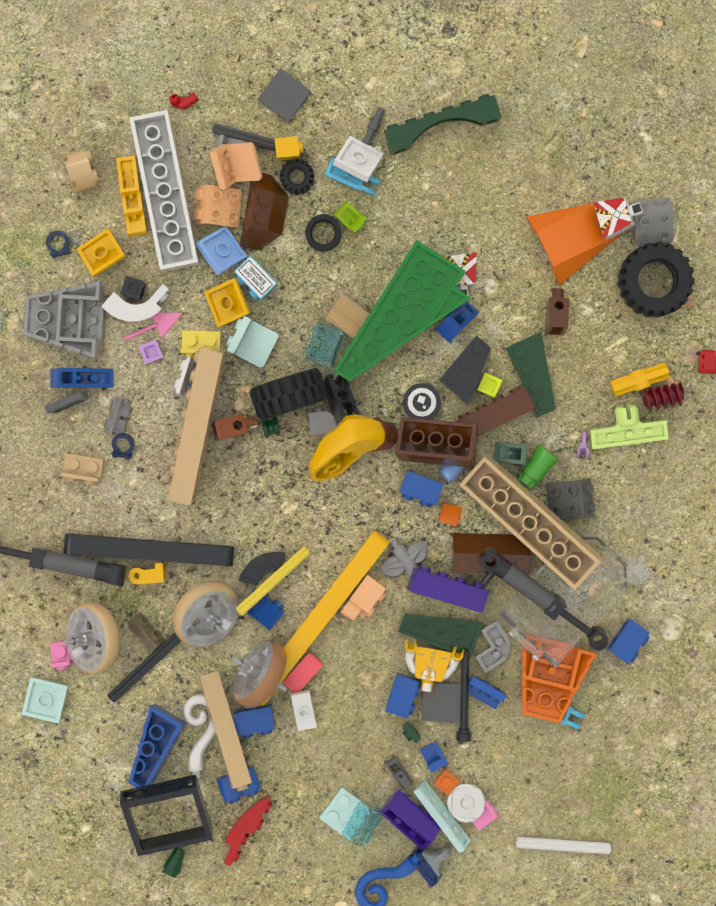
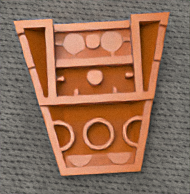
(569, 238)
(549, 689)

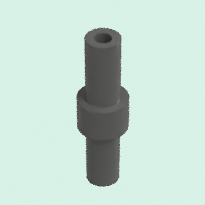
(373, 126)

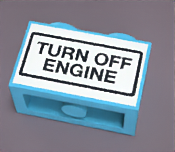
(255, 278)

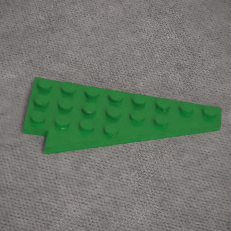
(410, 304)

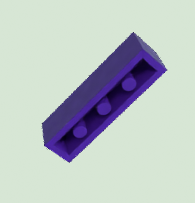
(448, 590)

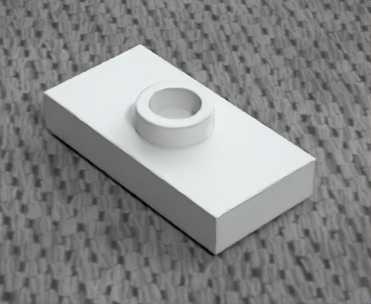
(303, 710)

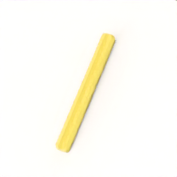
(272, 581)

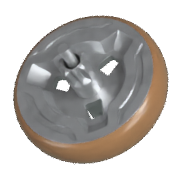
(259, 674)

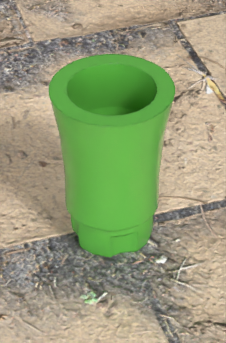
(537, 466)

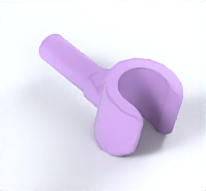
(583, 449)

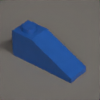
(81, 378)

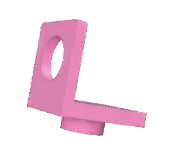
(487, 816)

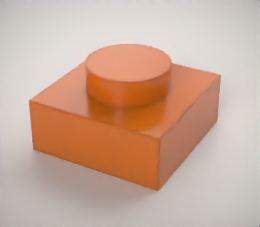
(446, 781)

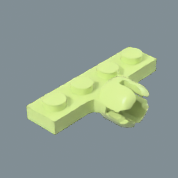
(628, 430)

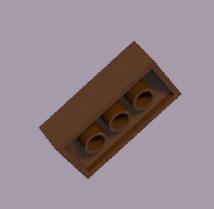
(437, 442)
(469, 546)

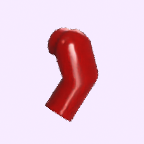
(181, 102)

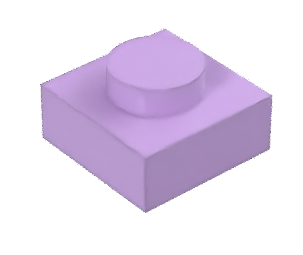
(151, 351)

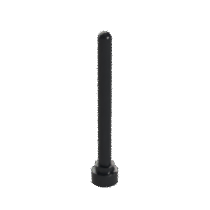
(464, 733)

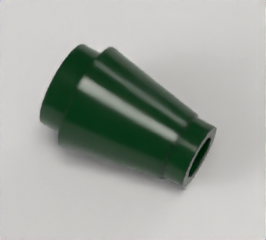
(174, 863)

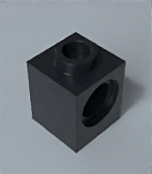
(133, 288)

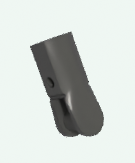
(400, 774)

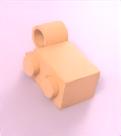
(364, 598)

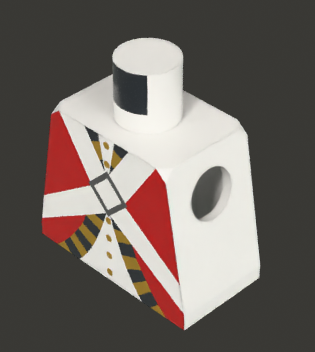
(616, 216)
(467, 263)

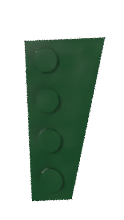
(532, 368)
(442, 632)

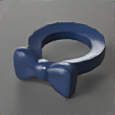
(65, 250)
(116, 453)

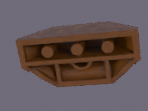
(263, 213)

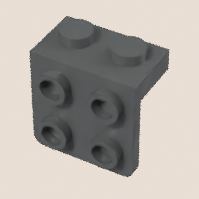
(571, 499)

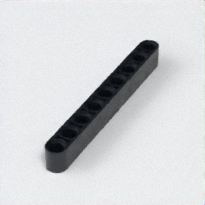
(149, 549)

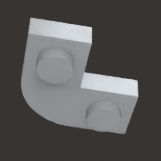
(498, 648)

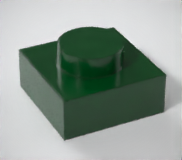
(410, 732)

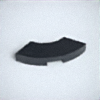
(260, 566)

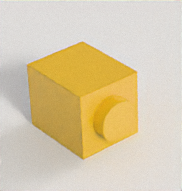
(288, 148)

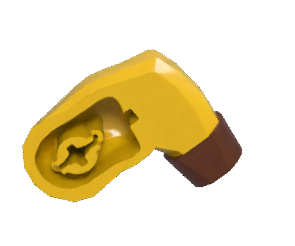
(348, 443)

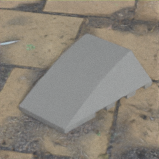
(68, 318)

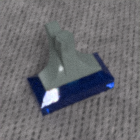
(431, 863)

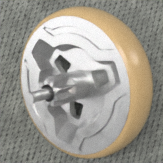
(210, 627)
(79, 635)

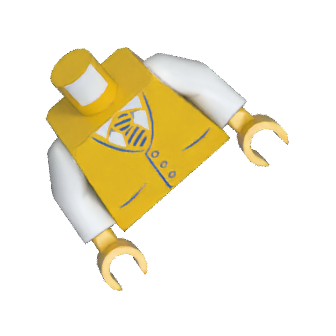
(431, 664)

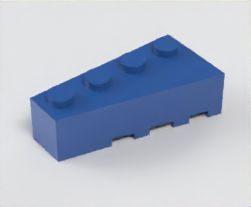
(157, 741)

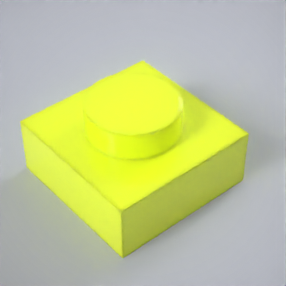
(489, 385)

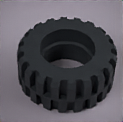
(673, 261)
(288, 393)

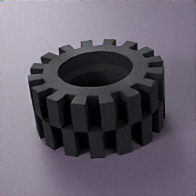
(297, 165)

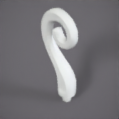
(195, 760)

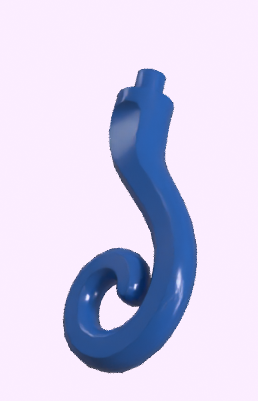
(403, 870)

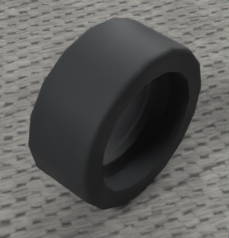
(323, 218)

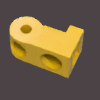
(151, 575)

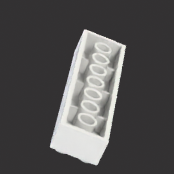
(164, 191)

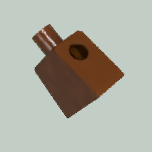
(557, 320)

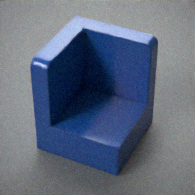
(434, 756)

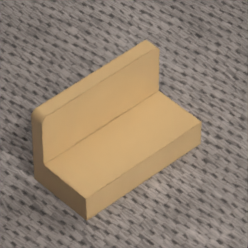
(347, 316)

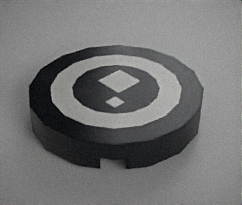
(421, 401)

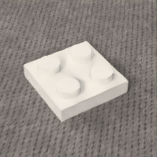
(358, 159)

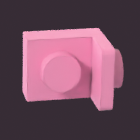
(60, 655)

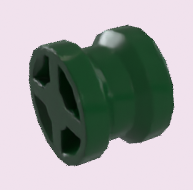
(270, 427)

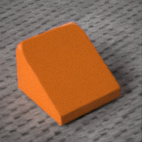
(450, 514)

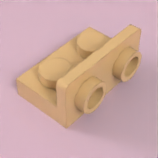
(83, 468)

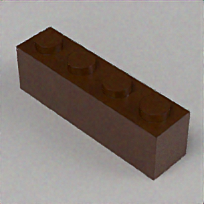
(500, 411)

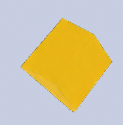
(101, 252)
(227, 302)

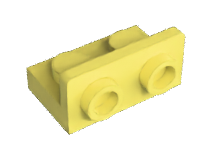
(196, 339)

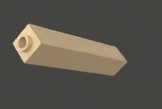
(225, 731)

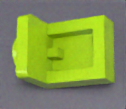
(350, 217)

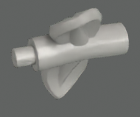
(404, 558)

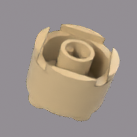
(79, 170)

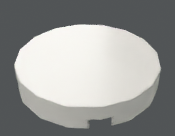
(466, 803)

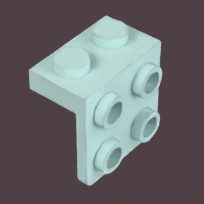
(252, 342)

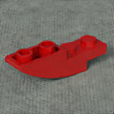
(247, 822)

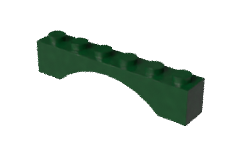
(479, 112)

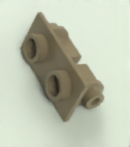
(151, 638)

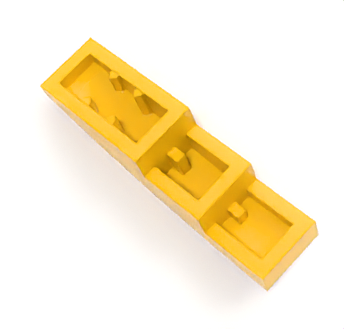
(131, 196)

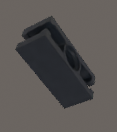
(344, 392)

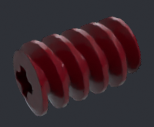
(663, 396)

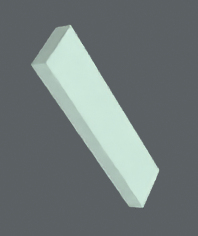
(442, 816)

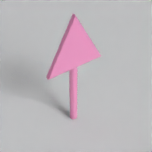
(162, 321)

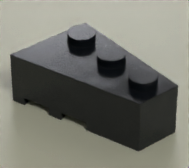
(466, 370)

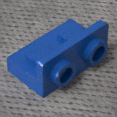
(485, 692)

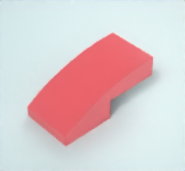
(303, 672)

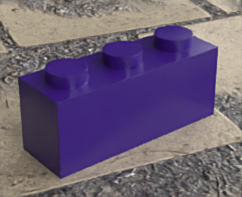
(410, 819)

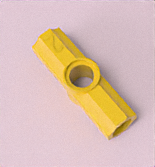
(639, 379)

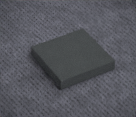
(284, 95)
(66, 402)
(442, 703)

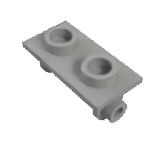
(117, 409)

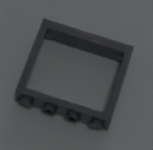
(160, 792)

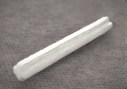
(563, 845)

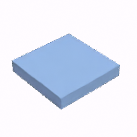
(221, 250)

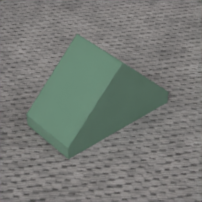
(510, 453)

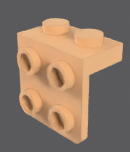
(235, 163)
(217, 206)

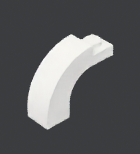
(129, 312)

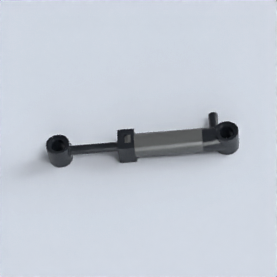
(46, 559)
(549, 602)

